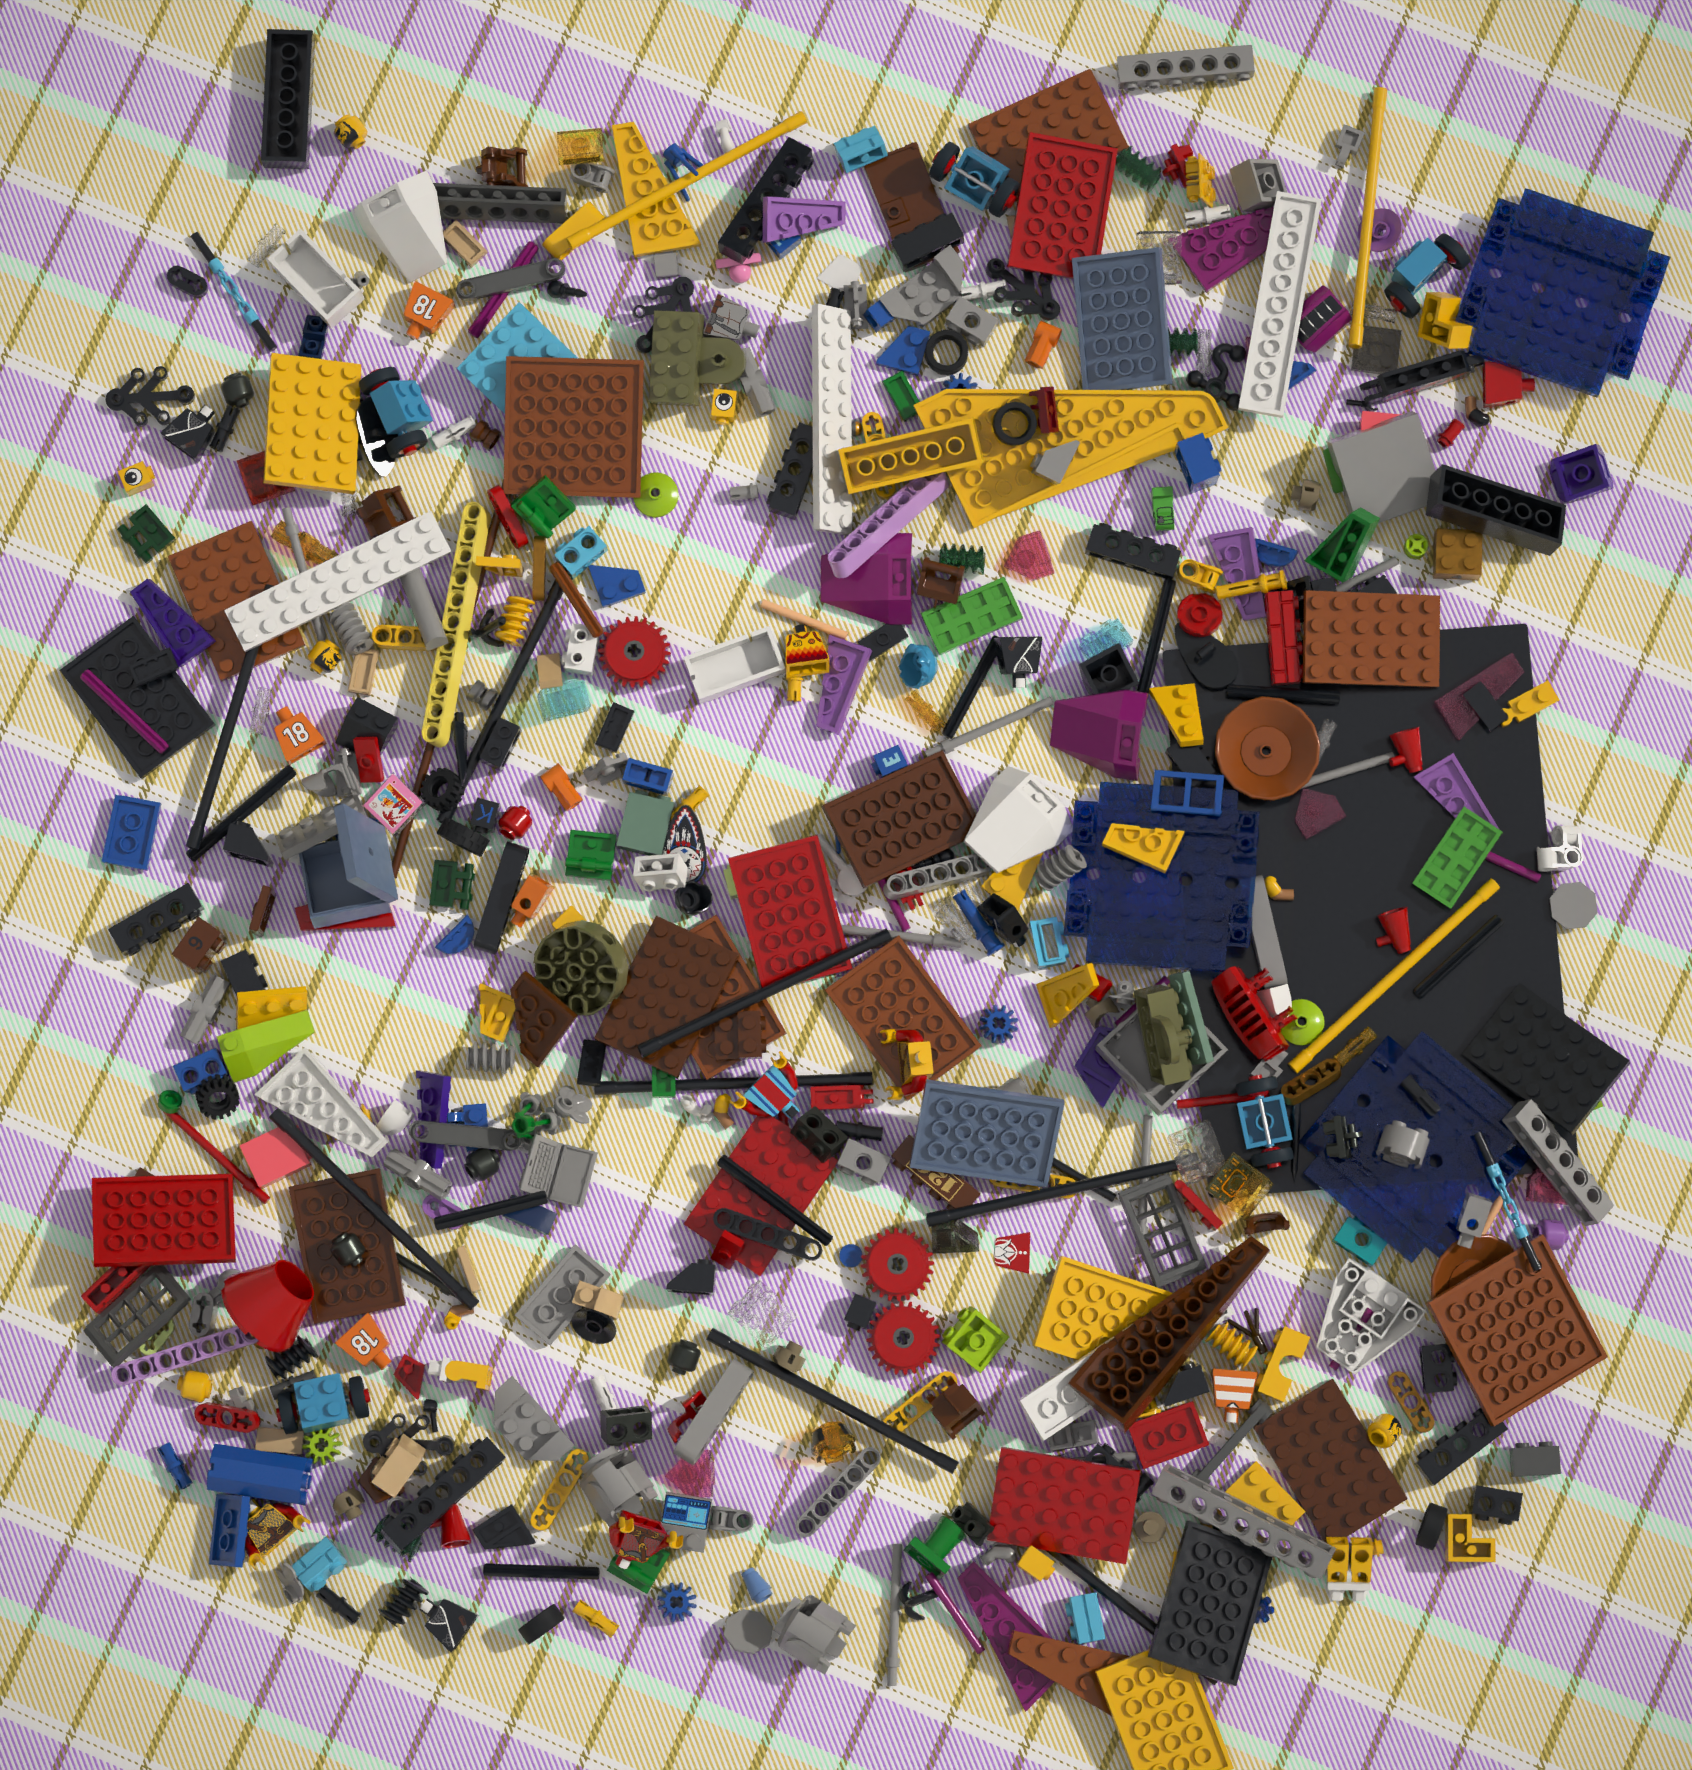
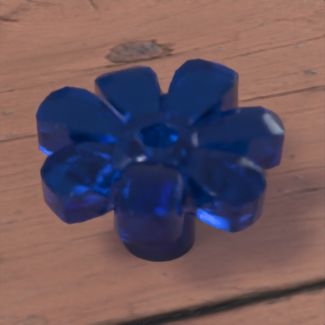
(1265, 1610)

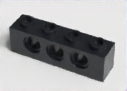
(789, 505)
(1141, 562)
(163, 907)
(1426, 1459)

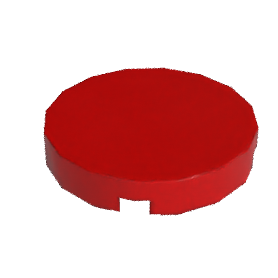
(1199, 614)

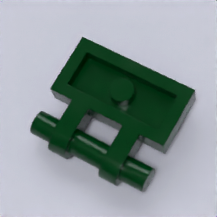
(153, 531)
(444, 884)

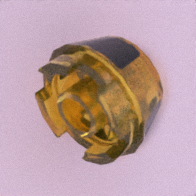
(832, 1442)

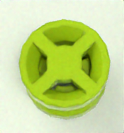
(1419, 543)

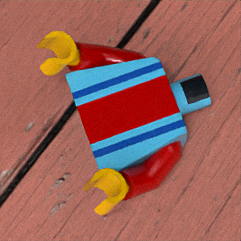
(771, 1092)

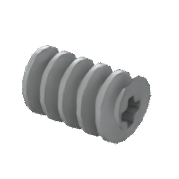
(350, 629)
(1060, 867)
(490, 1057)

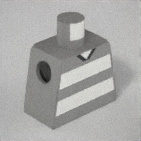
(1475, 1208)

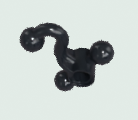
(1196, 379)

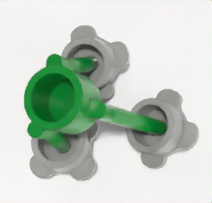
(526, 1126)

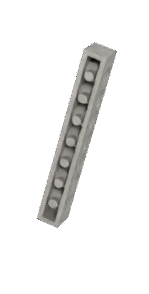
(1255, 1518)

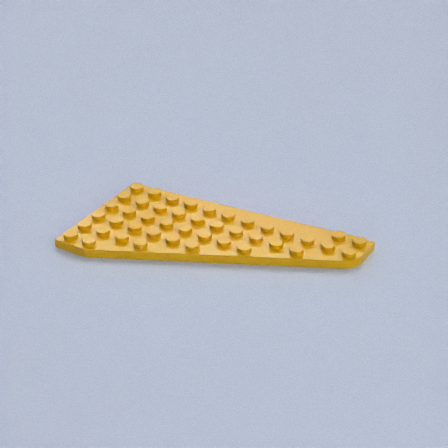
(1111, 425)

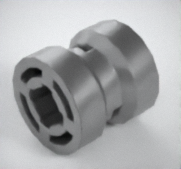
(482, 695)

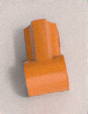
(1045, 338)
(558, 782)

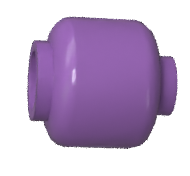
(1553, 1231)

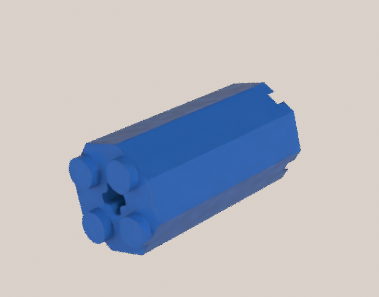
(259, 1474)

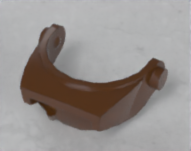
(1278, 1223)
(375, 1494)

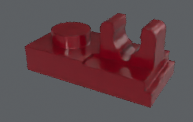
(1047, 409)

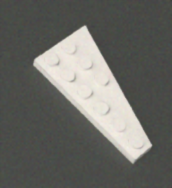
(314, 1097)

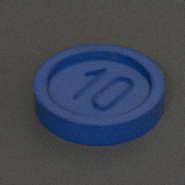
(850, 1255)

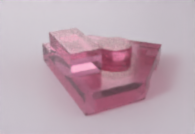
(1030, 557)
(1317, 812)
(1541, 1190)
(695, 1479)

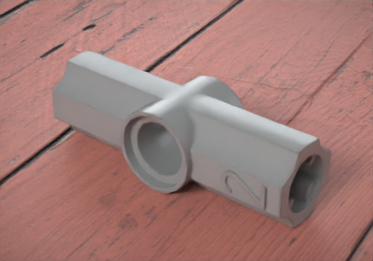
(756, 386)
(205, 1009)
(418, 1174)

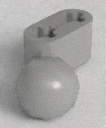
(208, 1314)

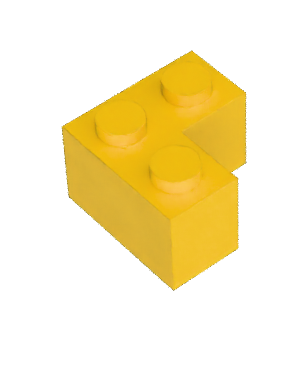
(1439, 321)
(1461, 1545)

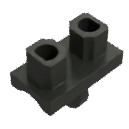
(1342, 1147)
(972, 1523)

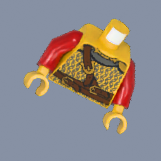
(914, 1061)
(270, 1528)

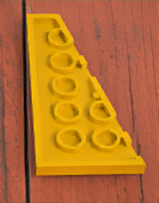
(662, 225)

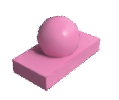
(738, 272)

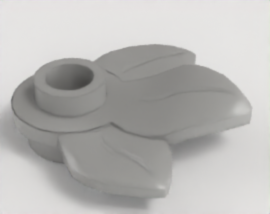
(572, 1105)
(293, 1588)

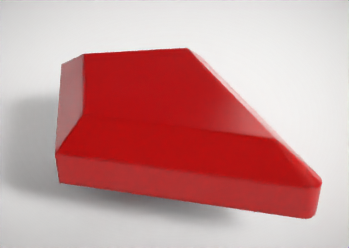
(410, 1374)

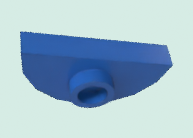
(1300, 372)
(1274, 554)
(458, 938)

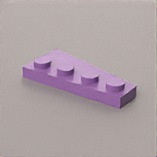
(799, 216)
(1239, 562)
(840, 685)
(1453, 789)

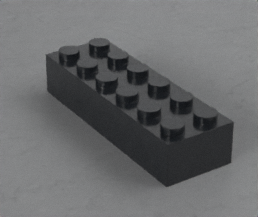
(288, 99)
(1496, 510)

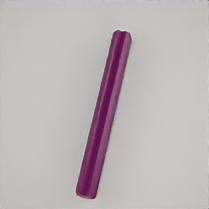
(496, 300)
(124, 711)

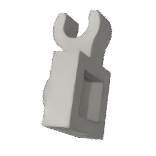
(1348, 142)
(1270, 1067)
(238, 1397)

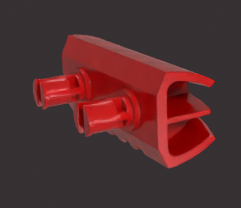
(1248, 1014)

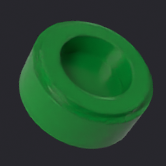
(169, 1101)

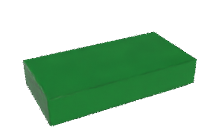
(901, 395)

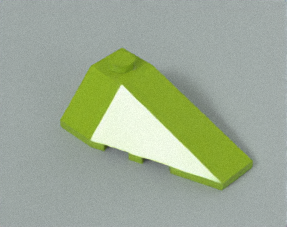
(259, 1045)

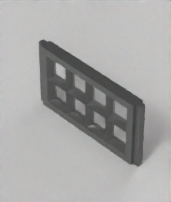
(1178, 1271)
(103, 1344)

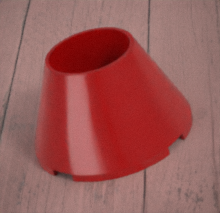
(269, 1302)

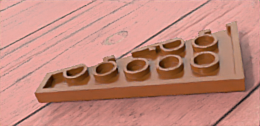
(1065, 1663)

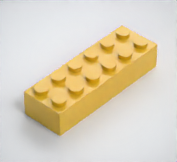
(911, 455)

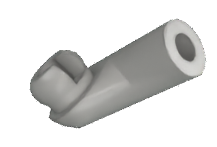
(360, 279)
(1000, 1552)

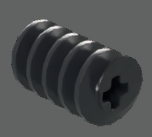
(291, 1357)
(403, 1601)

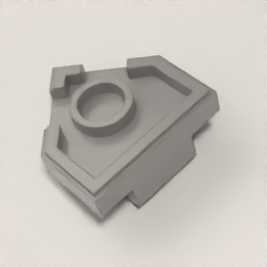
(606, 769)

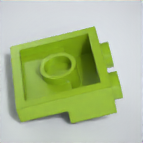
(974, 1338)

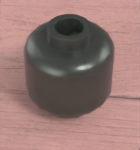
(237, 390)
(482, 1164)
(347, 1249)
(683, 1356)

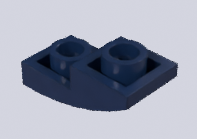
(314, 337)
(536, 1218)

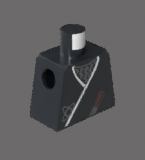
(191, 432)
(1018, 657)
(1009, 924)
(448, 1622)

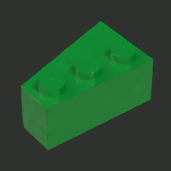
(1345, 545)

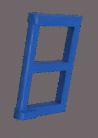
(1189, 777)

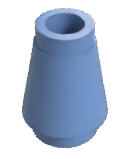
(756, 1585)

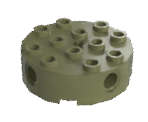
(582, 966)

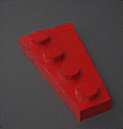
(378, 921)

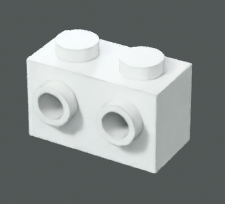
(580, 649)
(660, 872)

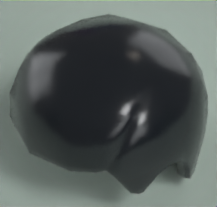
(693, 898)

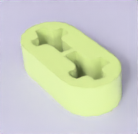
(160, 1341)

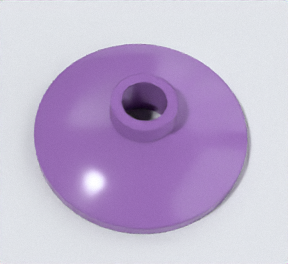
(1384, 220)

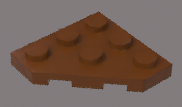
(539, 1018)

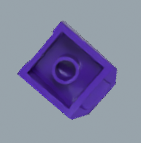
(1581, 474)

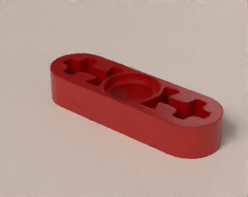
(507, 517)
(237, 1413)

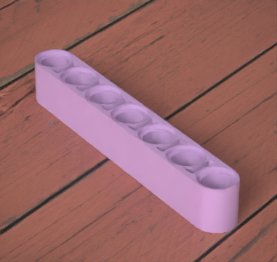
(885, 523)
(179, 1357)

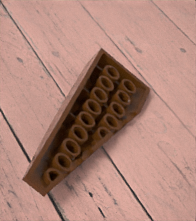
(1141, 1360)

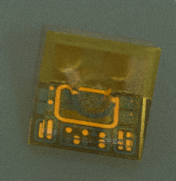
(1239, 1186)

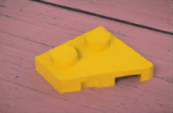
(505, 566)
(496, 1013)

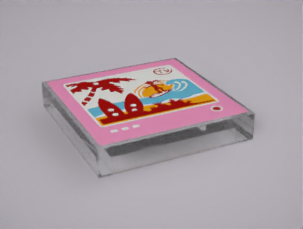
(394, 804)

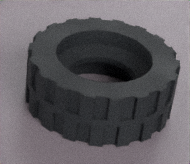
(463, 836)

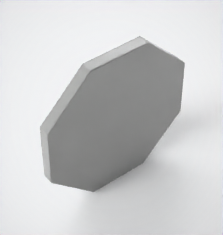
(1573, 905)
(748, 1631)

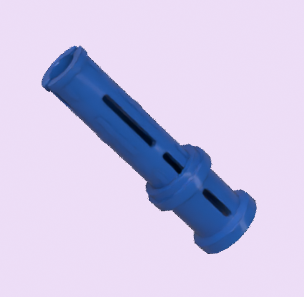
(984, 932)

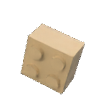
(397, 1467)

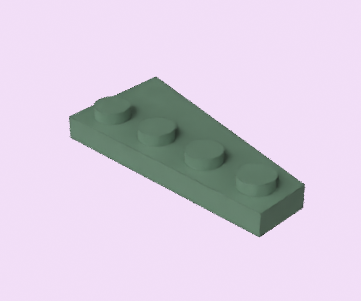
(1199, 1050)

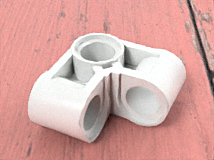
(1565, 842)

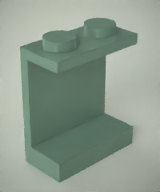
(645, 823)

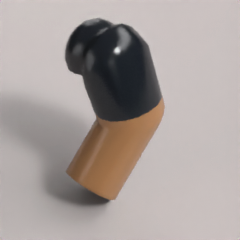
(1473, 414)

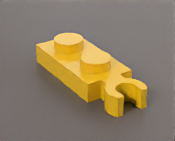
(1530, 703)

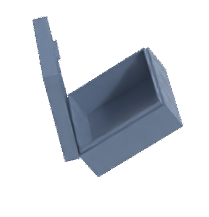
(349, 875)

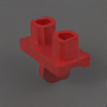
(1176, 163)

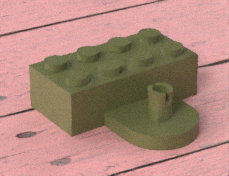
(686, 359)
(1162, 1034)

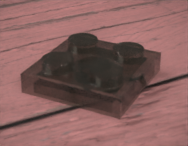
(1378, 351)

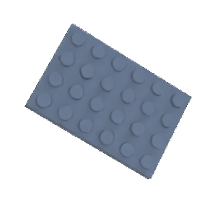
(1122, 320)
(986, 1133)

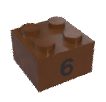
(200, 946)

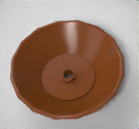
(1272, 725)
(1461, 1262)

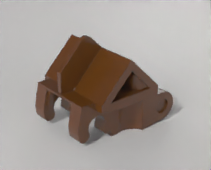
(494, 166)
(377, 513)
(940, 588)
(955, 1408)

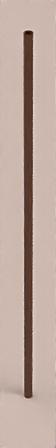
(429, 749)

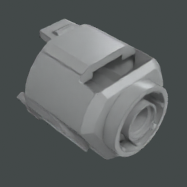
(615, 1484)
(811, 1631)

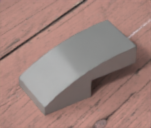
(1074, 1436)

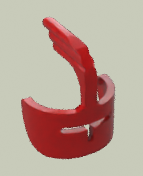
(697, 1399)

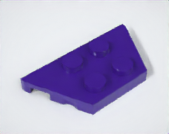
(1095, 1071)

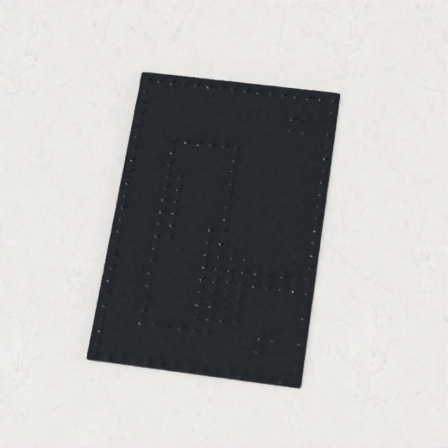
(1369, 868)

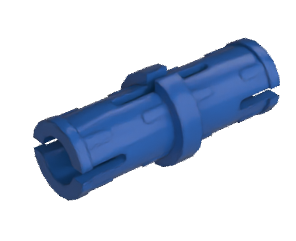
(174, 1466)

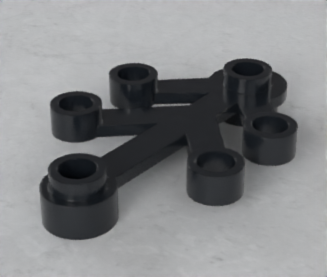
(1024, 292)
(677, 296)
(146, 397)
(384, 1440)

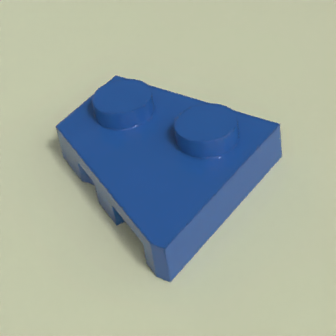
(906, 351)
(616, 584)

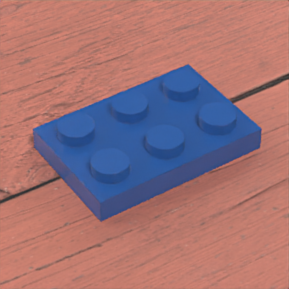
(131, 832)
(229, 1530)

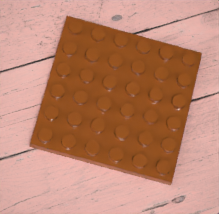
(574, 425)
(1516, 1331)

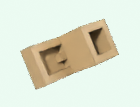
(598, 1299)

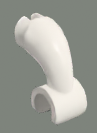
(723, 130)
(690, 1106)

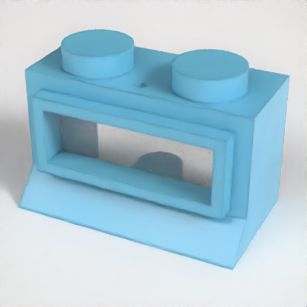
(1048, 942)

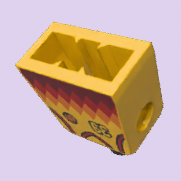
(805, 653)

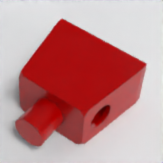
(1503, 385)

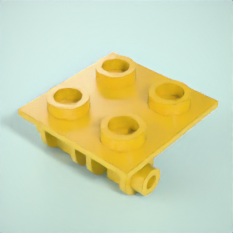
(1203, 174)

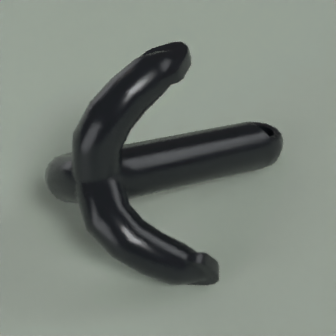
(486, 628)
(909, 1603)

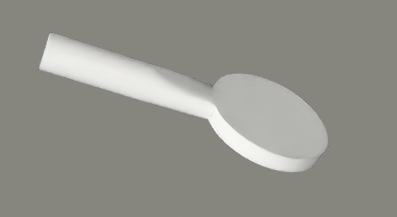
(847, 878)

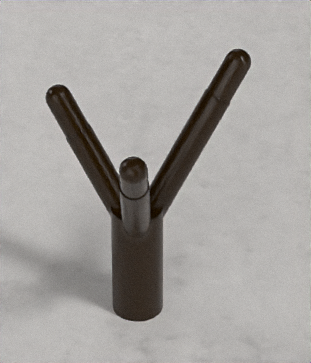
(1254, 1333)

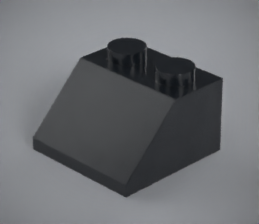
(1108, 672)
(366, 721)
(246, 845)
(695, 1279)
(1185, 1384)

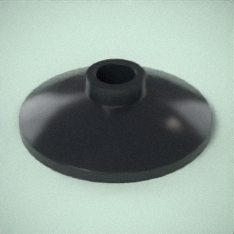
(594, 1326)

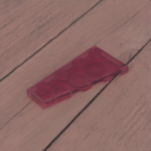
(1496, 678)

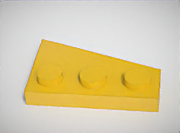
(1144, 845)
(1066, 991)

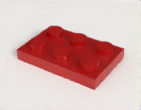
(1168, 1435)

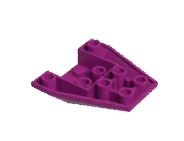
(876, 588)
(1102, 730)

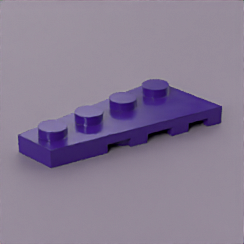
(171, 623)
(434, 1105)

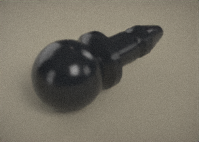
(558, 289)
(941, 857)

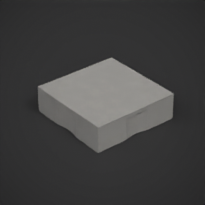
(1384, 467)
(1127, 1056)

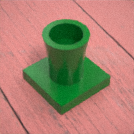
(936, 1547)

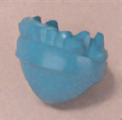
(918, 666)

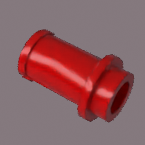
(1450, 433)

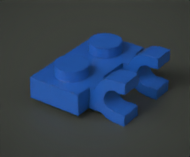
(472, 1115)

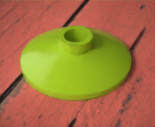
(664, 502)
(1311, 1030)

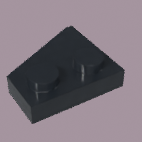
(504, 1530)

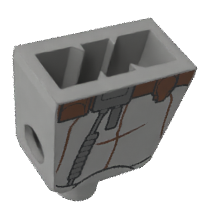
(729, 321)

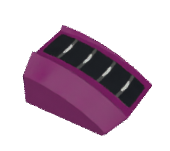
(1321, 319)

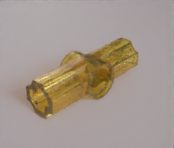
(310, 545)

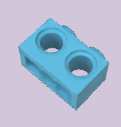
(585, 556)

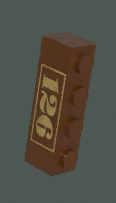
(943, 1186)

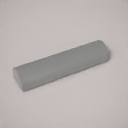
(424, 610)

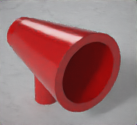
(1409, 749)
(1397, 928)
(453, 1529)

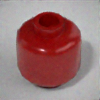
(515, 822)

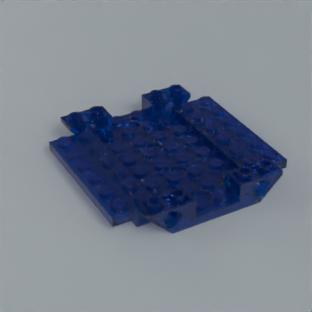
(1573, 257)
(1161, 919)
(1409, 1204)

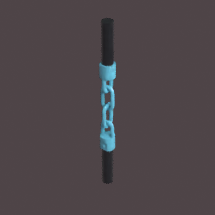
(217, 267)
(1520, 1230)

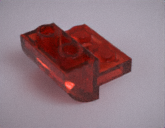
(252, 474)

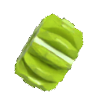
(316, 1439)

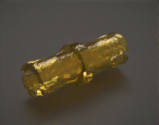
(925, 711)
(1366, 1036)

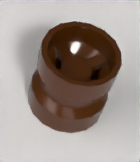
(485, 435)

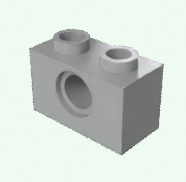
(965, 310)
(854, 1151)

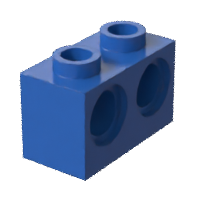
(648, 776)
(199, 1065)

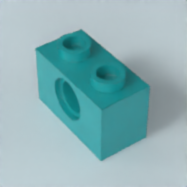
(1346, 1239)

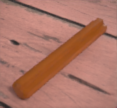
(576, 599)

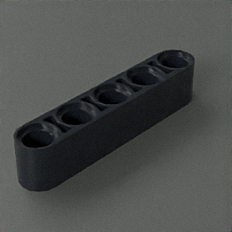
(501, 898)
(759, 1226)

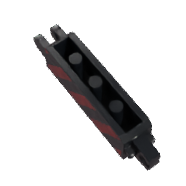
(1422, 376)

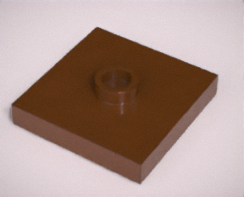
(262, 911)

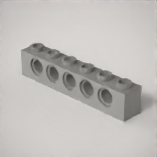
(1217, 57)
(1558, 1162)

